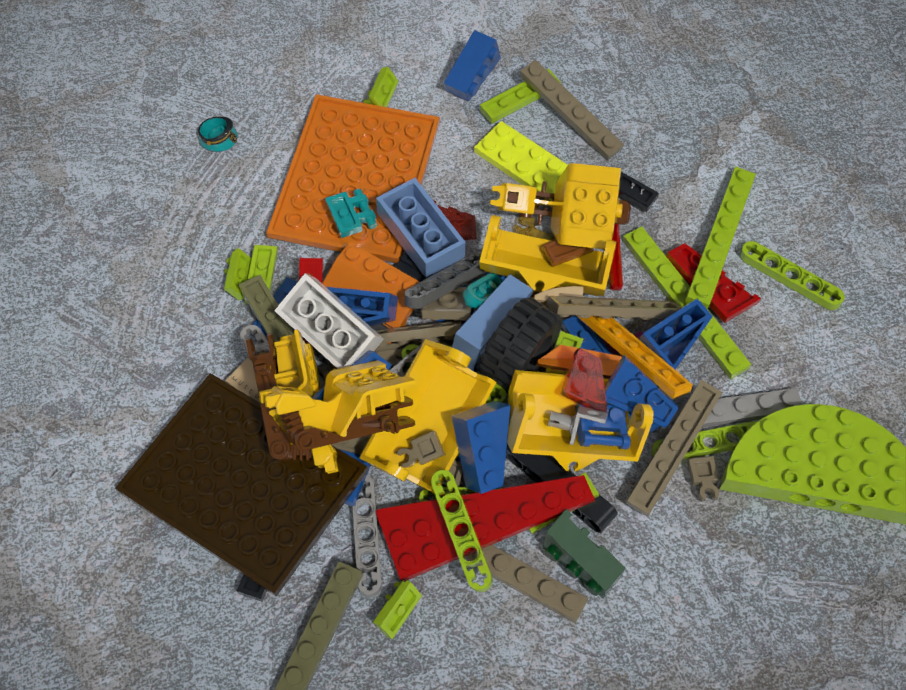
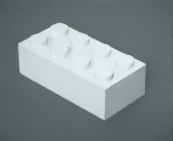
(327, 322)

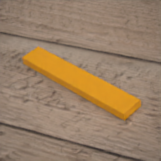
(643, 357)

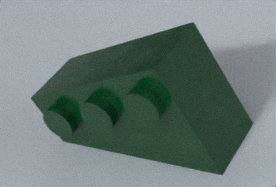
(581, 556)

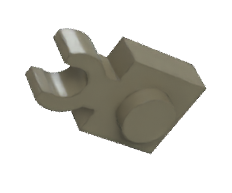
(424, 449)
(704, 473)

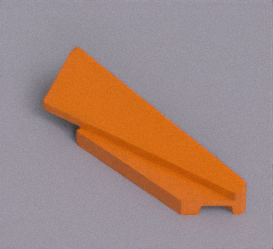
(561, 358)

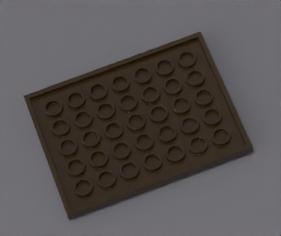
(228, 494)

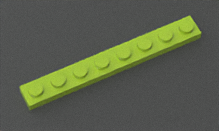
(721, 237)
(676, 289)

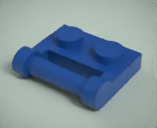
(615, 423)

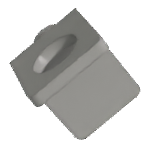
(571, 423)

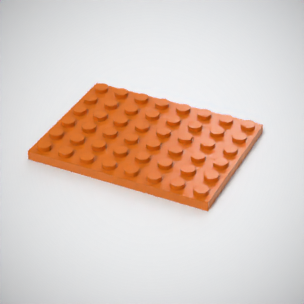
(349, 149)

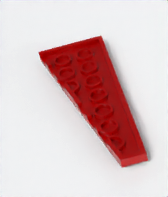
(423, 542)

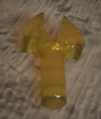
(531, 230)

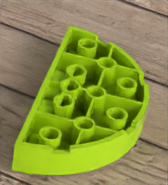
(822, 461)

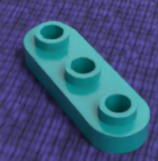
(480, 290)

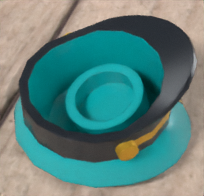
(217, 134)

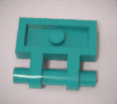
(345, 216)

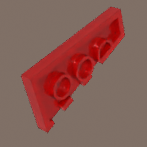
(728, 298)

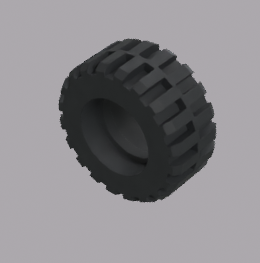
(520, 341)

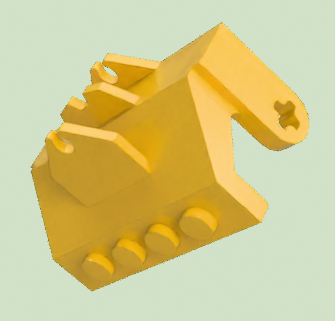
(524, 259)
(441, 390)
(531, 402)

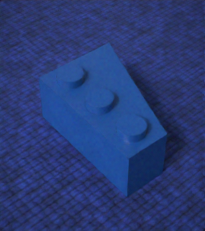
(473, 66)
(370, 306)
(677, 333)
(482, 444)

